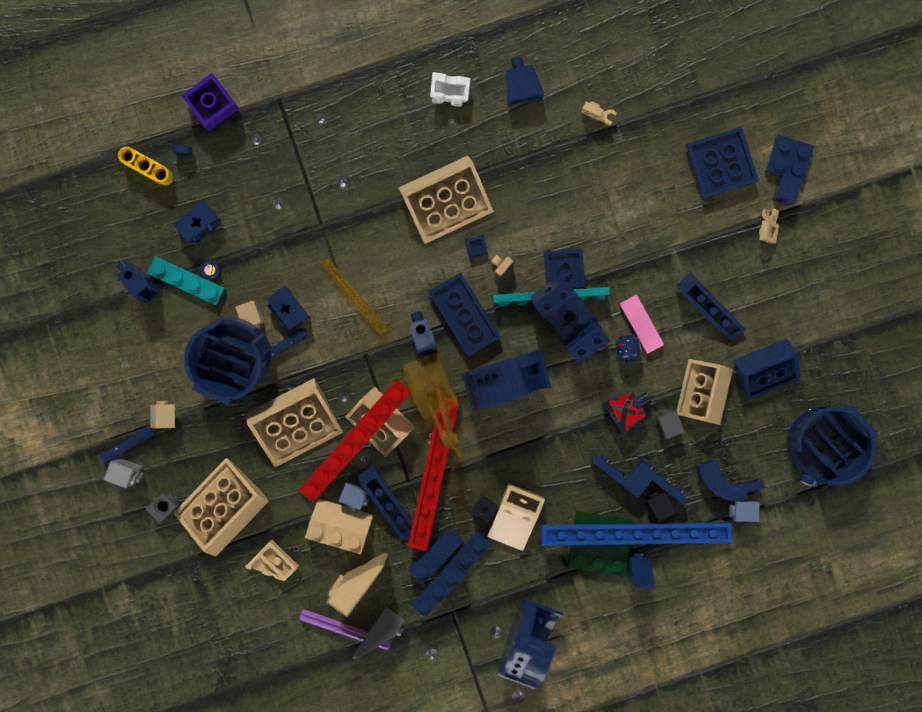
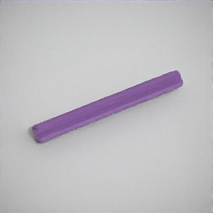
(336, 626)

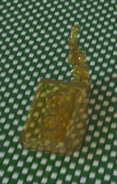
(433, 394)

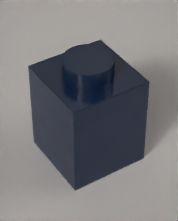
(787, 189)

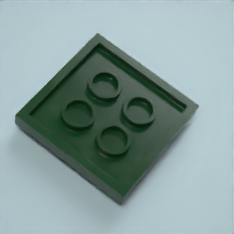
(599, 558)

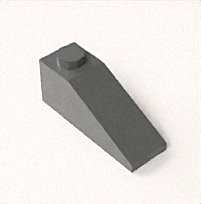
(384, 630)

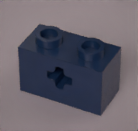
(188, 227)
(297, 312)

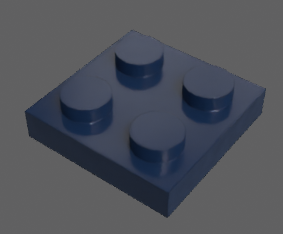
(789, 157)
(566, 263)

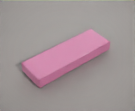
(641, 324)

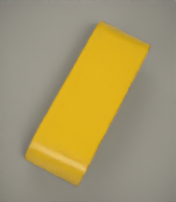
(137, 162)

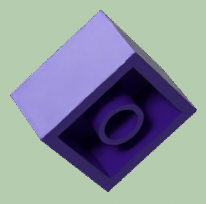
(210, 102)

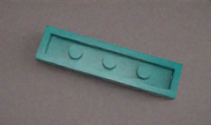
(186, 280)

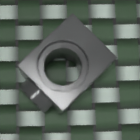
(669, 423)
(156, 510)

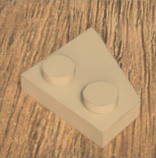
(273, 562)

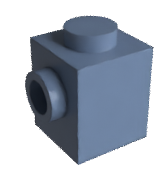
(354, 496)
(744, 511)

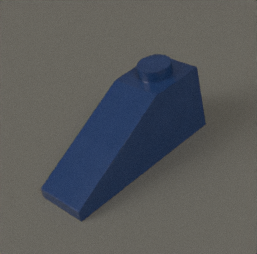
(435, 556)
(640, 571)

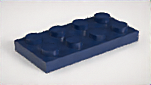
(464, 314)

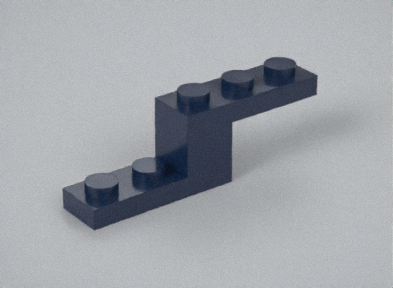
(639, 478)
(451, 574)

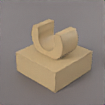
(502, 265)

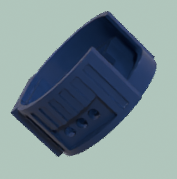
(210, 351)
(506, 380)
(845, 457)
(526, 651)

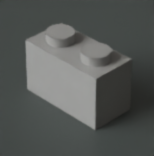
(124, 473)

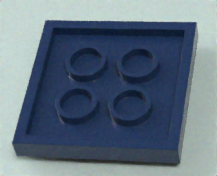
(722, 162)

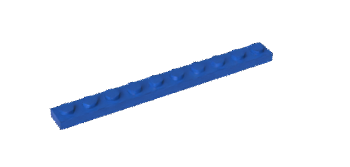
(636, 533)

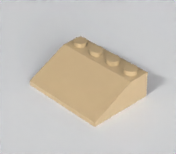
(446, 199)
(293, 423)
(220, 507)
(351, 586)

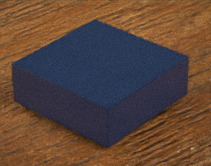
(476, 246)

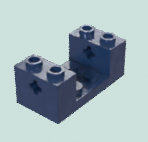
(581, 333)

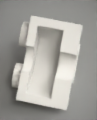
(449, 89)

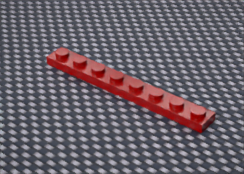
(355, 440)
(431, 486)

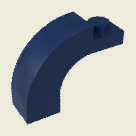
(714, 481)

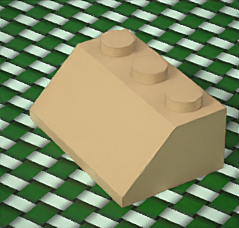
(704, 391)
(391, 432)
(339, 526)

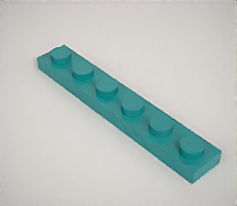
(522, 298)

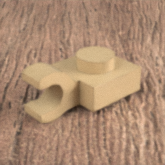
(594, 111)
(769, 228)

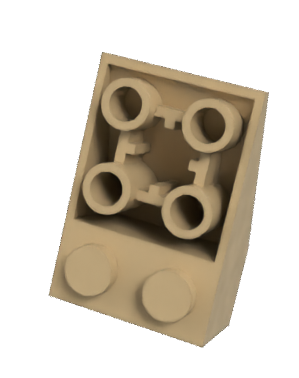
(516, 517)

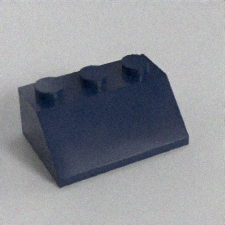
(767, 368)

